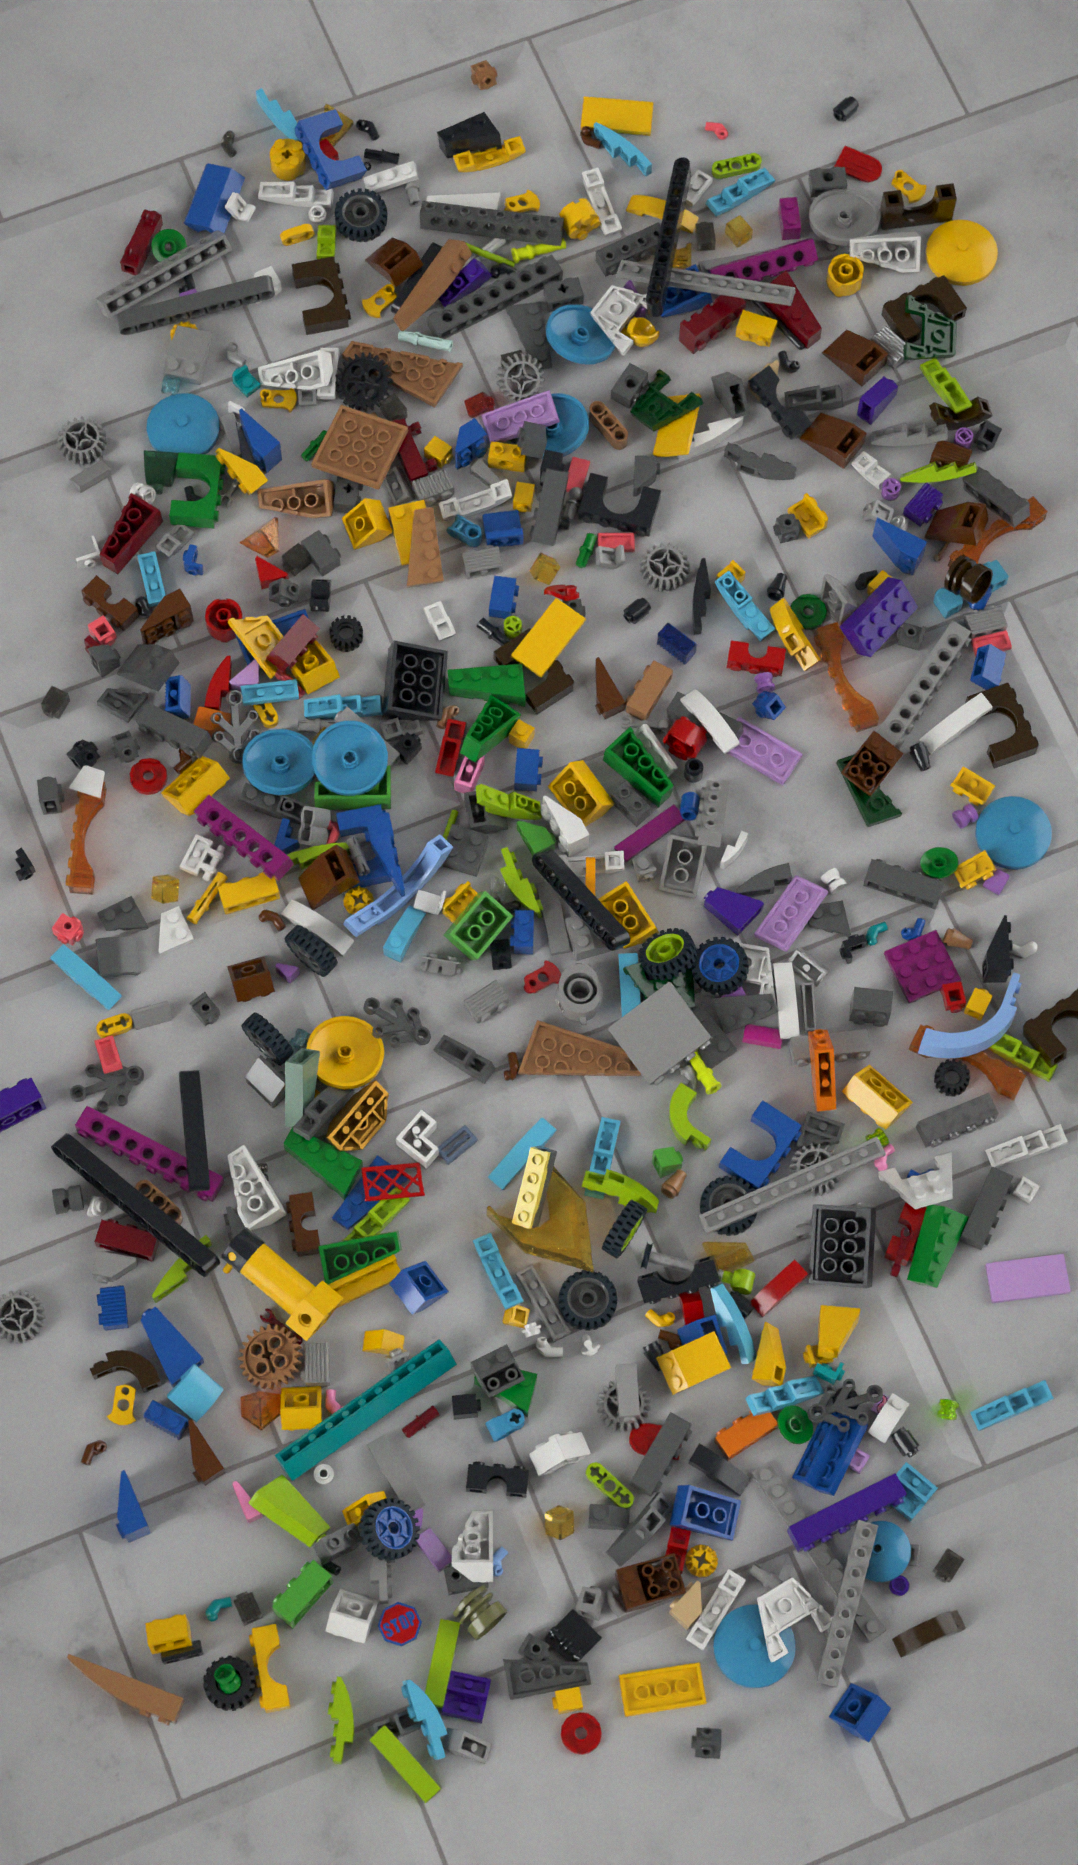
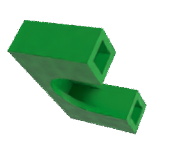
(202, 512)

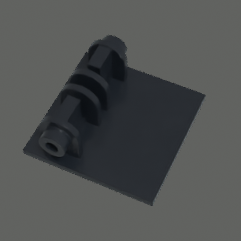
(572, 1637)

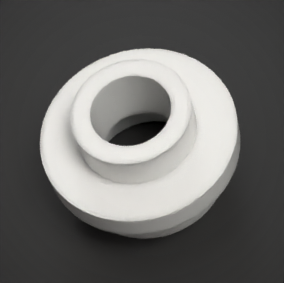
(317, 209)
(531, 1329)
(323, 1480)

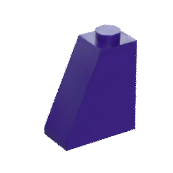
(876, 399)
(732, 909)

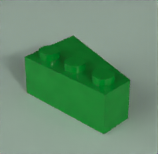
(520, 1395)

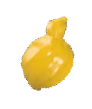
(641, 332)

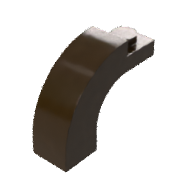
(969, 417)
(131, 1362)
(928, 1632)

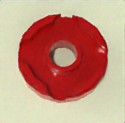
(150, 786)
(585, 1745)

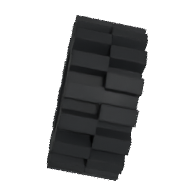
(343, 623)
(946, 1087)

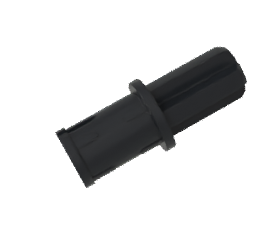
(382, 156)
(492, 632)

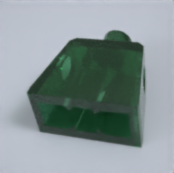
(160, 469)

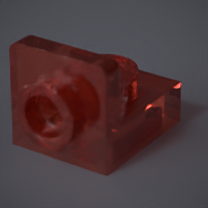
(479, 404)

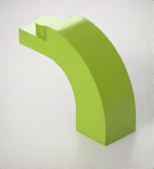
(680, 1125)

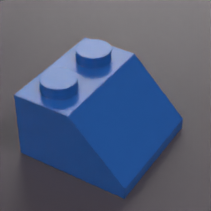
(418, 1287)
(860, 1712)

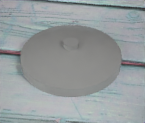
(843, 215)

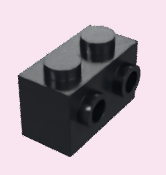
(551, 460)

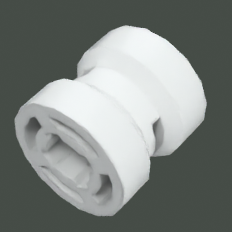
(144, 492)
(833, 880)

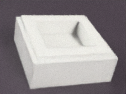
(1026, 1189)

